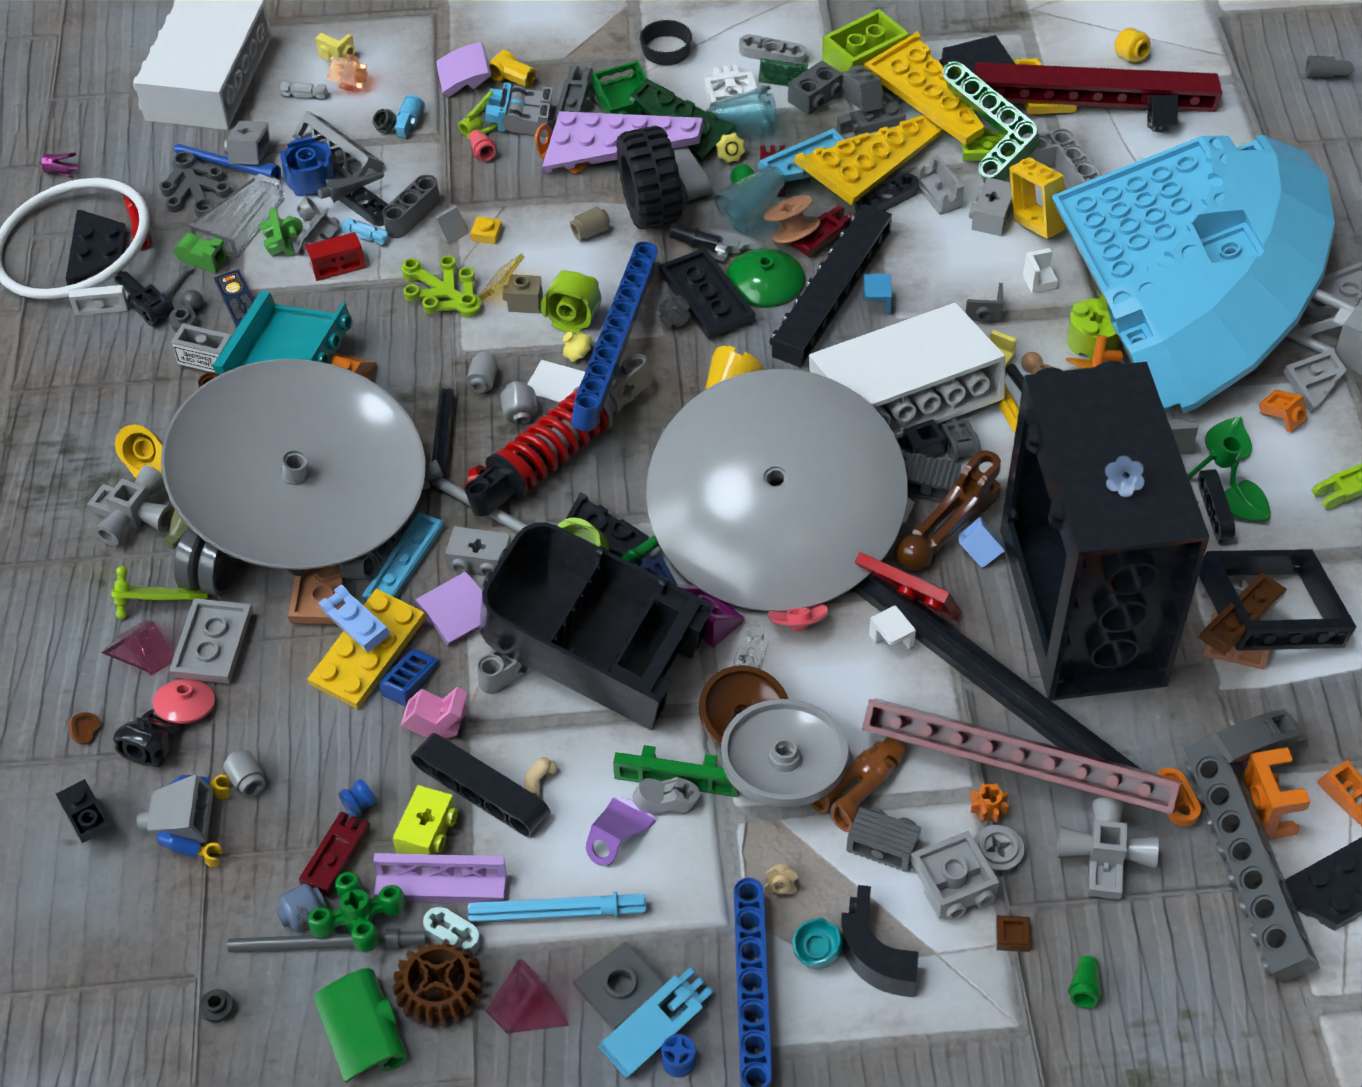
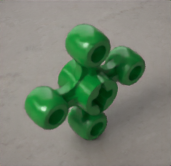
(356, 911)

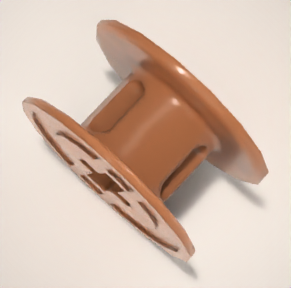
(792, 219)

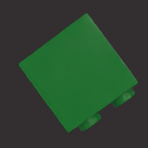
(615, 94)

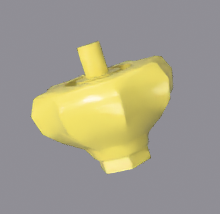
(730, 148)
(576, 345)

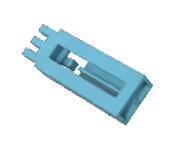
(649, 1026)

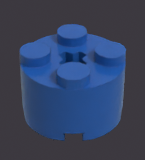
(307, 165)

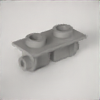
(320, 226)

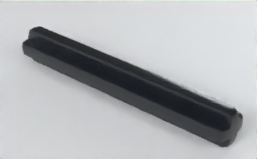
(443, 428)

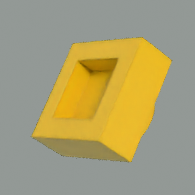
(486, 230)

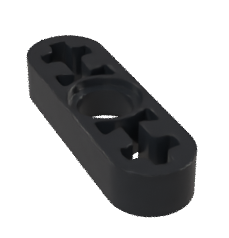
(901, 187)
(366, 210)
(1216, 504)

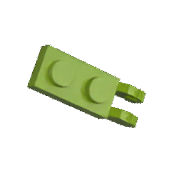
(1346, 484)

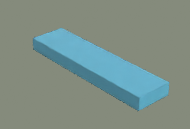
(406, 556)

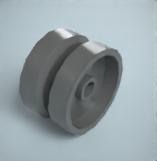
(203, 566)

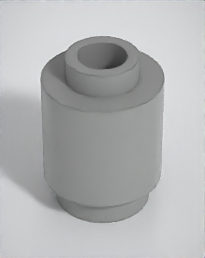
(482, 372)
(244, 773)

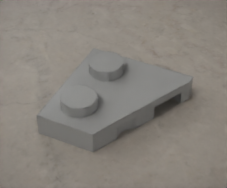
(1315, 377)

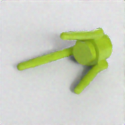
(473, 119)

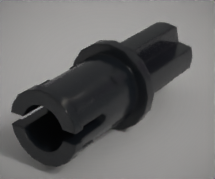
(694, 237)

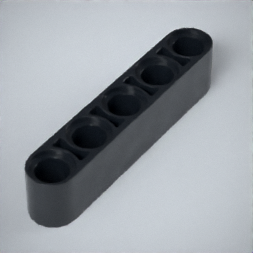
(480, 784)

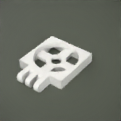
(730, 80)

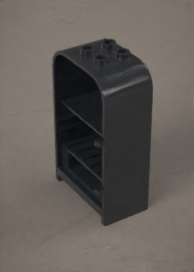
(590, 620)

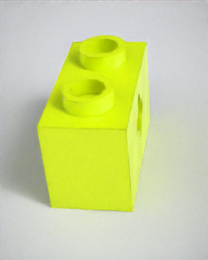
(425, 822)

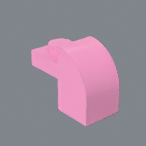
(432, 714)

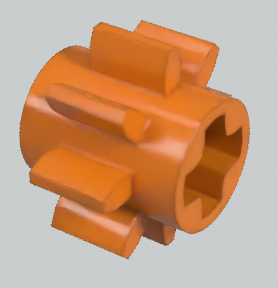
(989, 802)

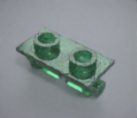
(779, 72)

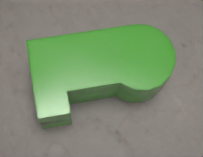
(201, 252)

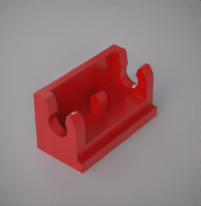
(335, 256)

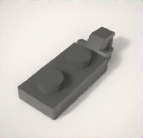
(871, 121)

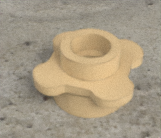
(781, 880)

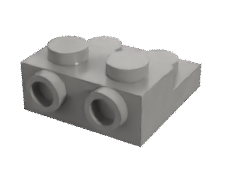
(955, 875)

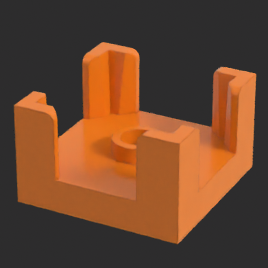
(1267, 796)

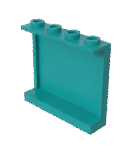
(283, 333)

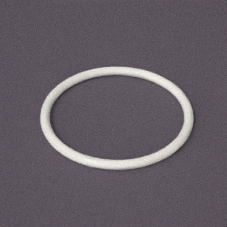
(109, 272)

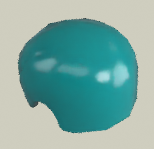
(817, 943)

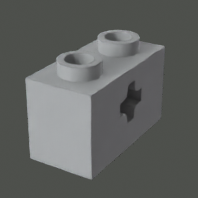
(247, 142)
(992, 207)
(475, 550)

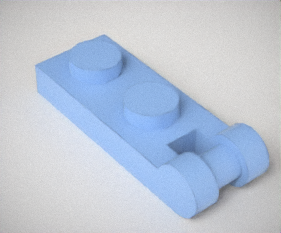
(354, 619)

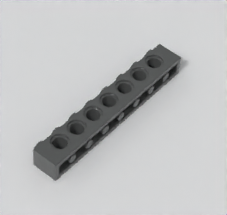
(1296, 954)

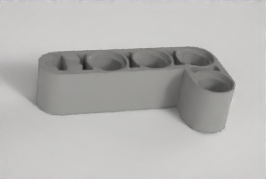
(1064, 151)

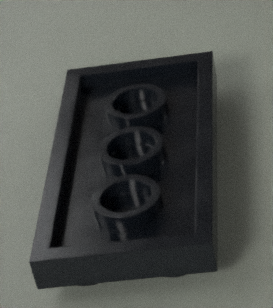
(710, 293)

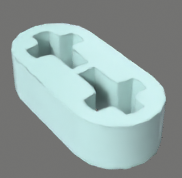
(454, 926)

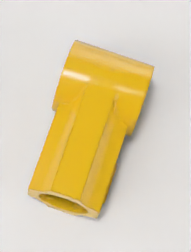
(505, 66)

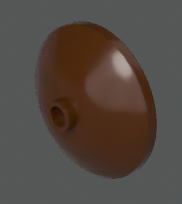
(731, 693)

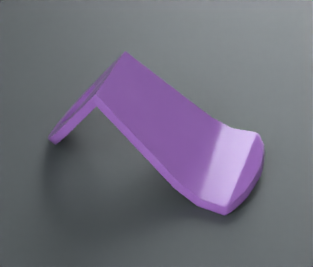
(617, 823)

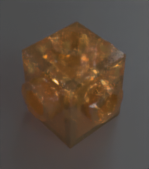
(347, 72)

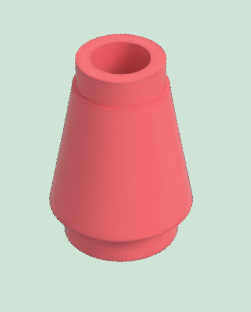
(482, 146)

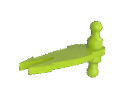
(123, 592)

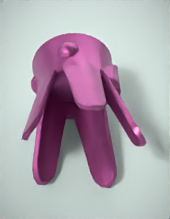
(51, 163)

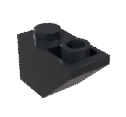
(83, 811)

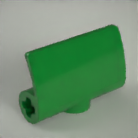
(360, 1024)

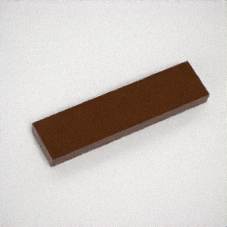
(1257, 599)

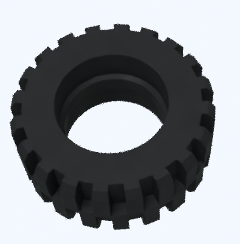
(649, 177)

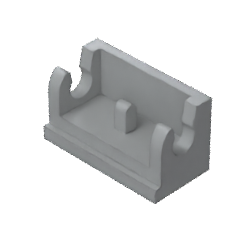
(940, 186)

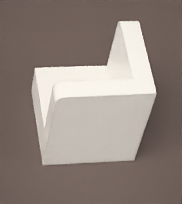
(1038, 272)
(892, 627)

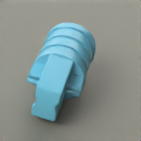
(408, 115)

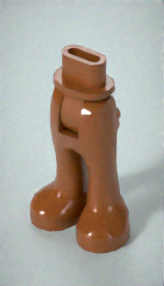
(872, 770)

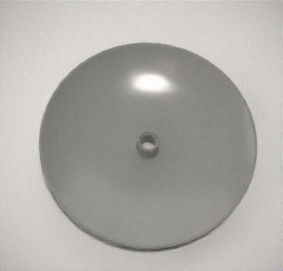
(293, 464)
(785, 541)

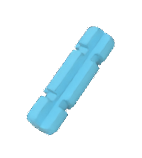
(365, 231)

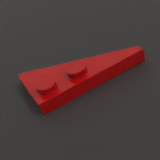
(911, 587)

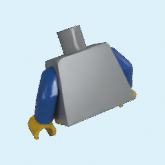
(182, 815)

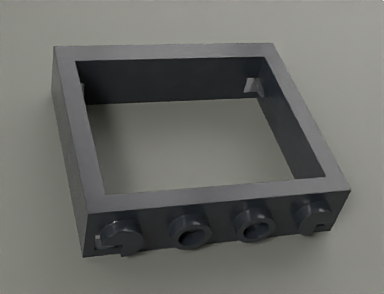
(1329, 632)

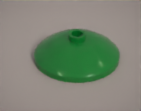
(766, 277)

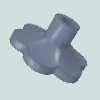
(1118, 479)

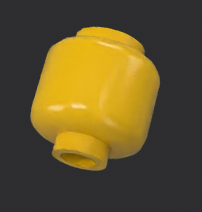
(1132, 45)

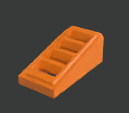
(1338, 791)

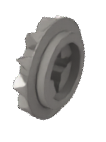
(1004, 838)

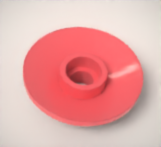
(800, 617)
(183, 701)

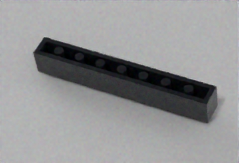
(830, 286)

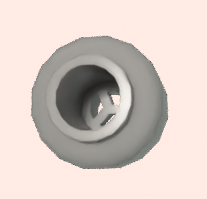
(518, 402)

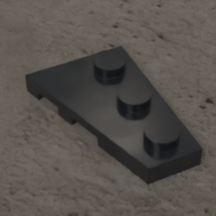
(619, 533)

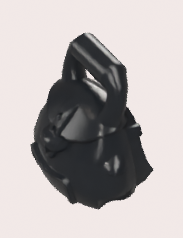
(145, 739)

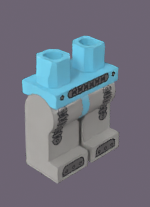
(519, 109)

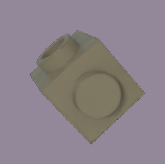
(523, 293)

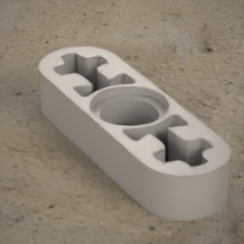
(751, 46)

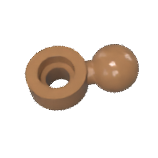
(1033, 362)

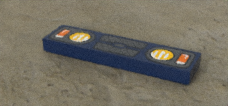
(234, 294)

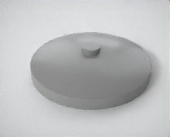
(784, 753)

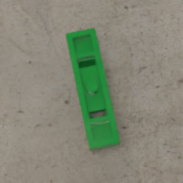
(706, 777)

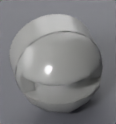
(307, 209)

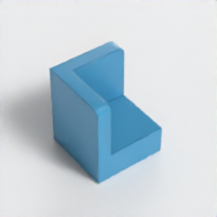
(878, 288)

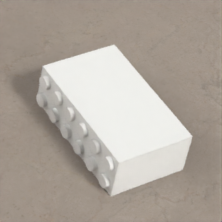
(203, 62)
(919, 368)

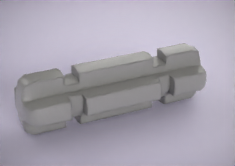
(303, 90)

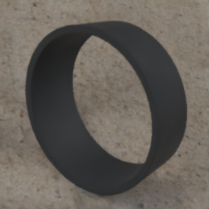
(665, 28)

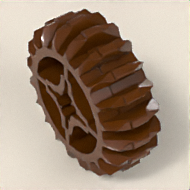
(436, 1000)

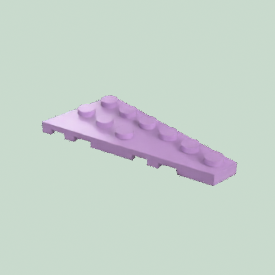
(594, 136)

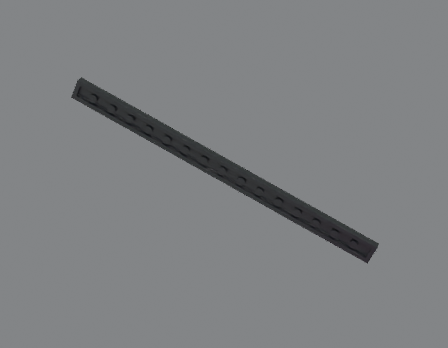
(990, 674)

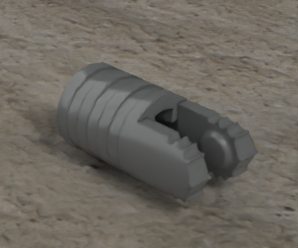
(1327, 67)

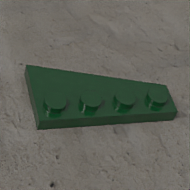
(662, 102)

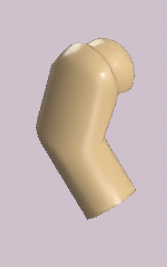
(541, 767)

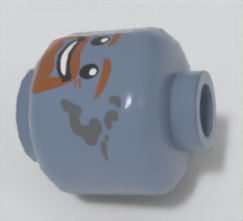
(297, 906)

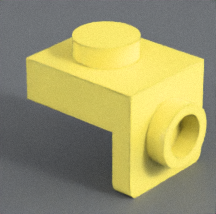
(330, 47)

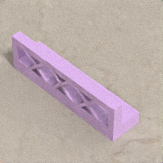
(441, 881)

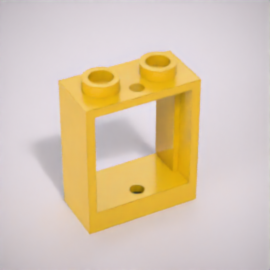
(1039, 219)

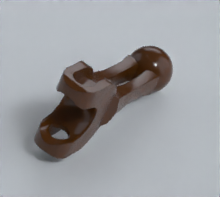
(969, 494)

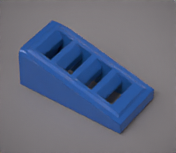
(400, 694)

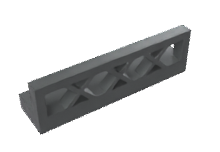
(343, 142)

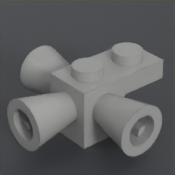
(130, 505)
(1107, 848)

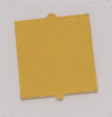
(501, 277)

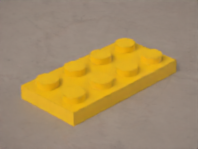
(349, 670)

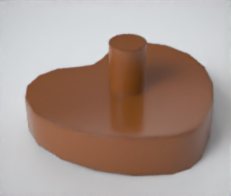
(82, 727)

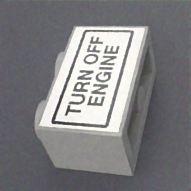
(198, 346)

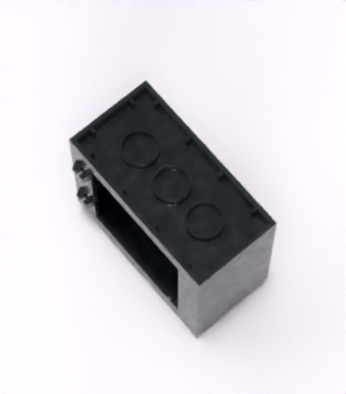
(1097, 570)

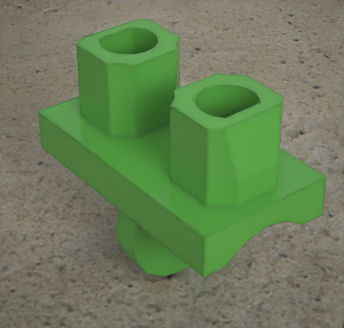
(280, 232)

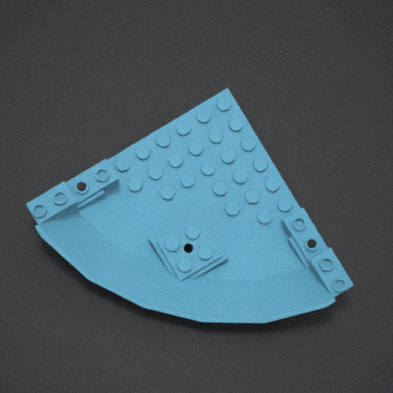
(1162, 259)

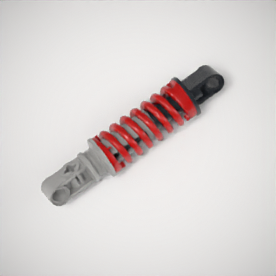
(550, 442)

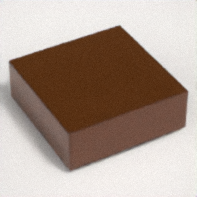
(1013, 933)

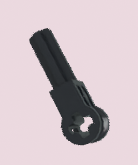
(146, 301)

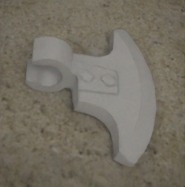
(733, 243)

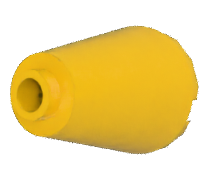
(727, 364)

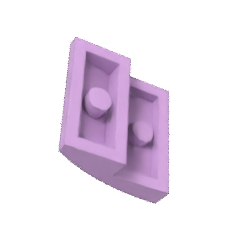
(463, 67)
(453, 608)

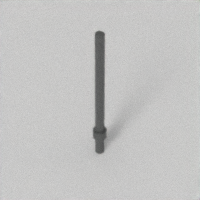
(390, 939)

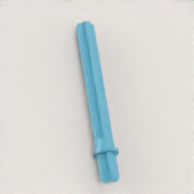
(557, 908)

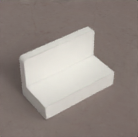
(99, 300)

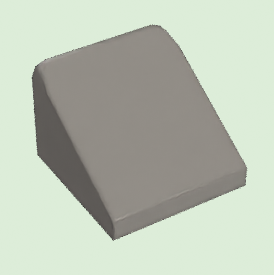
(450, 225)

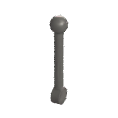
(187, 270)

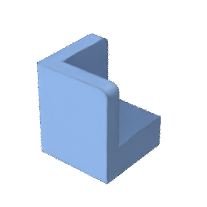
(981, 542)

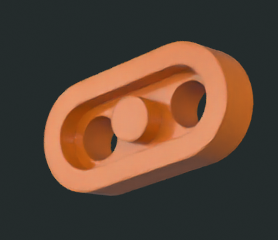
(1186, 801)

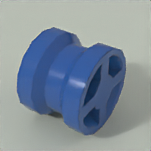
(357, 798)
(678, 1047)

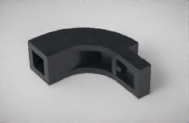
(874, 962)

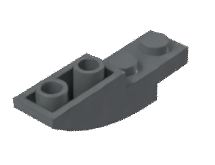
(1259, 734)

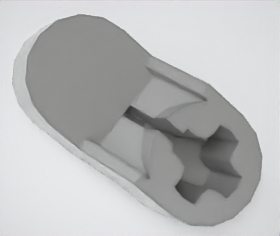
(661, 796)

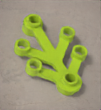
(466, 303)

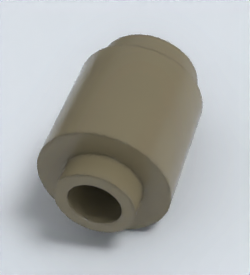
(590, 223)

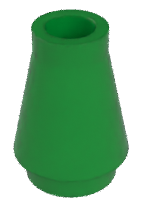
(1085, 984)

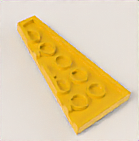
(919, 80)
(867, 159)

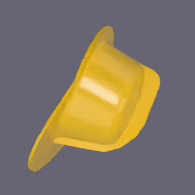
(138, 447)

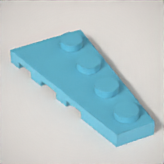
(785, 158)

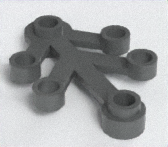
(187, 164)

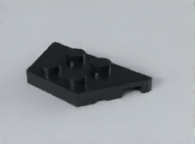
(94, 245)
(1331, 887)

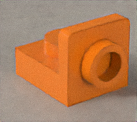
(1285, 406)

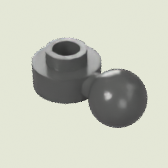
(191, 301)

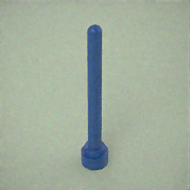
(269, 169)

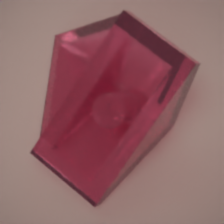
(141, 647)
(525, 1002)

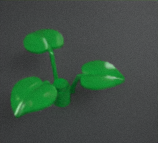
(1228, 445)

